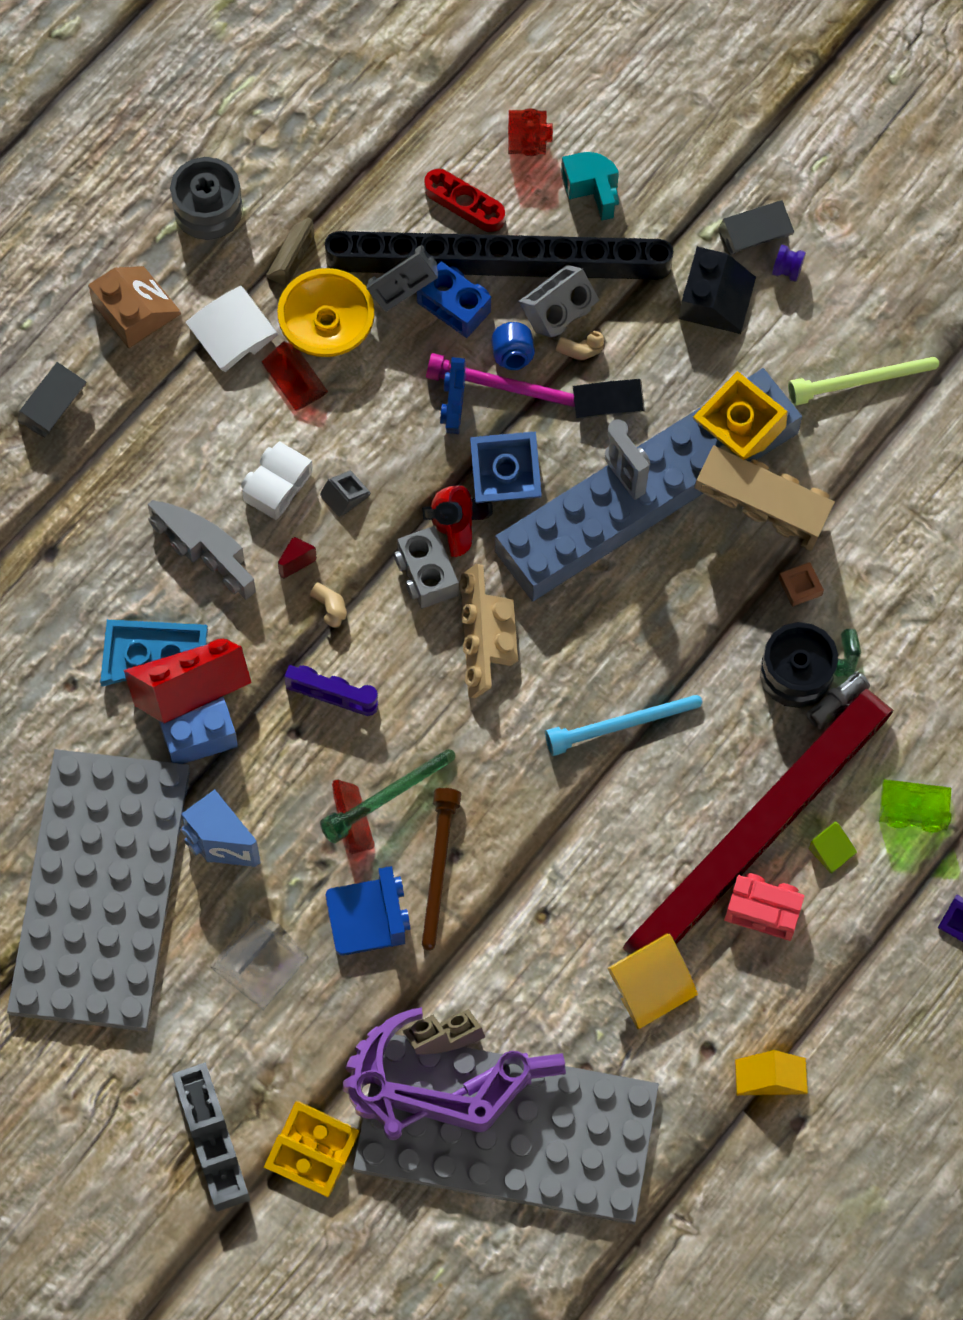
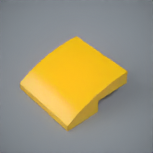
(653, 981)
(312, 1148)

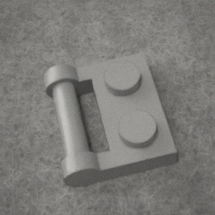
(627, 461)

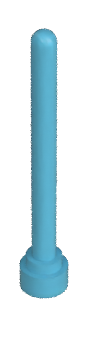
(561, 739)

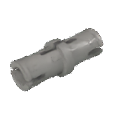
(838, 700)

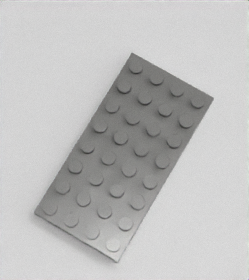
(99, 890)
(557, 1146)

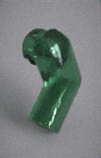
(852, 653)

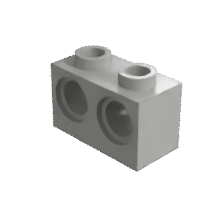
(556, 294)
(432, 566)

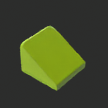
(832, 847)

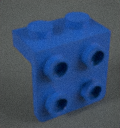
(368, 914)

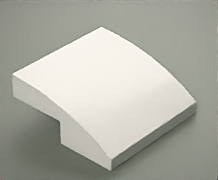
(231, 328)

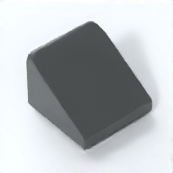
(344, 492)

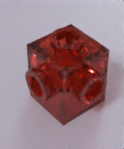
(528, 132)

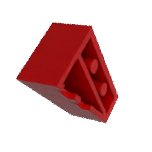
(187, 679)

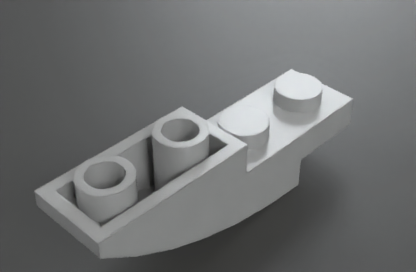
(199, 538)

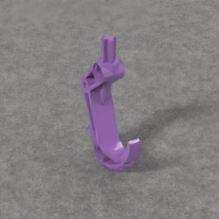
(472, 1113)

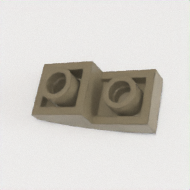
(432, 1037)

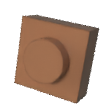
(801, 584)

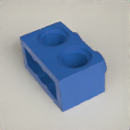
(448, 304)

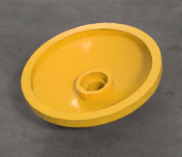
(321, 297)

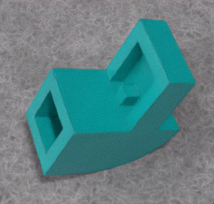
(592, 174)

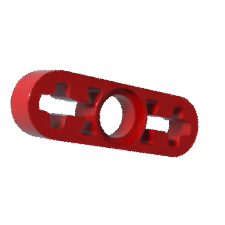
(488, 204)

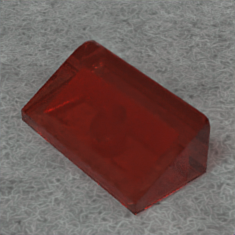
(294, 376)
(347, 797)

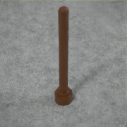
(446, 803)

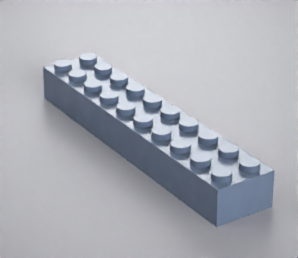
(603, 515)

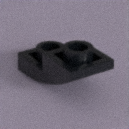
(608, 398)

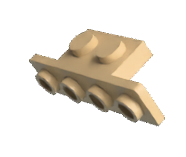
(487, 631)

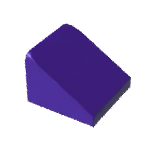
(953, 919)

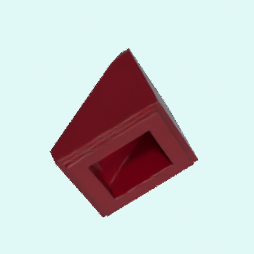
(296, 557)

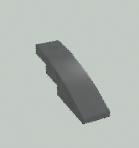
(211, 1137)

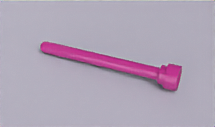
(439, 366)

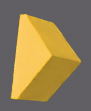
(771, 1074)

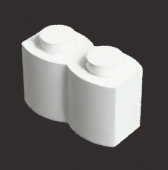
(276, 480)

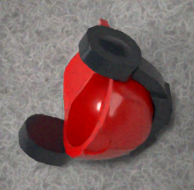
(453, 516)

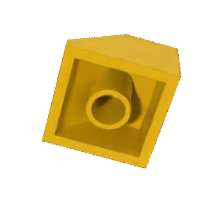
(742, 417)

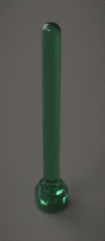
(337, 826)

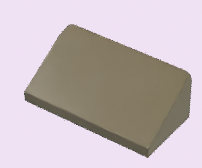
(292, 252)

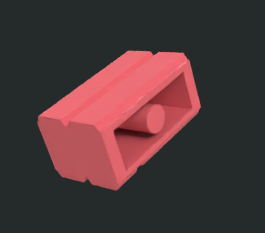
(764, 906)

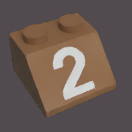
(132, 303)

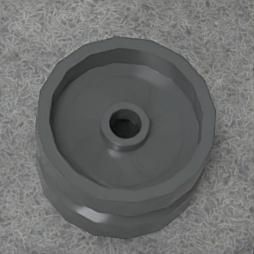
(206, 198)

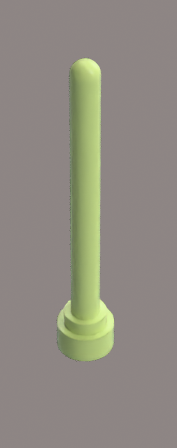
(802, 391)

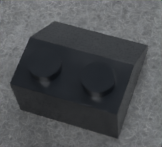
(717, 291)

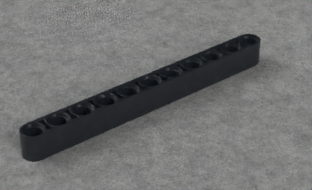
(512, 246)

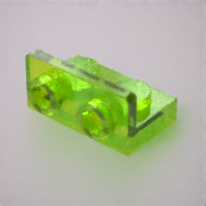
(915, 805)

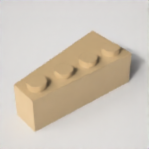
(765, 495)

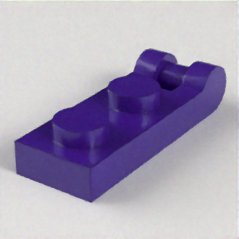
(332, 690)

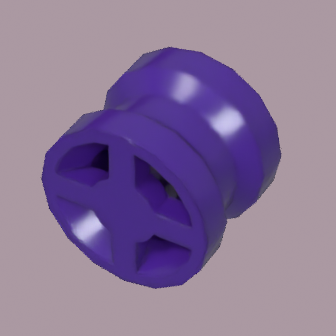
(788, 263)

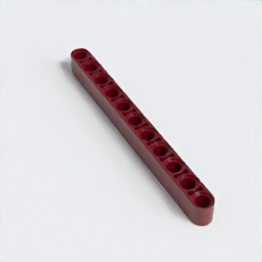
(764, 822)

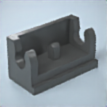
(755, 227)
(403, 279)
(50, 399)

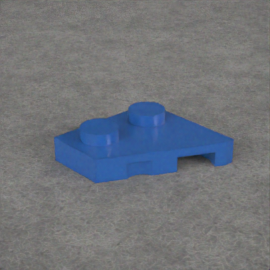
(454, 384)

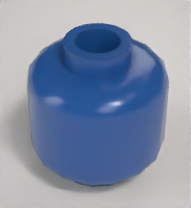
(513, 345)

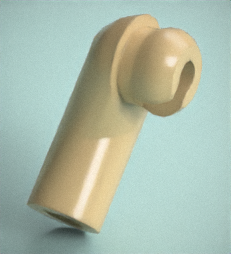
(583, 350)
(333, 602)

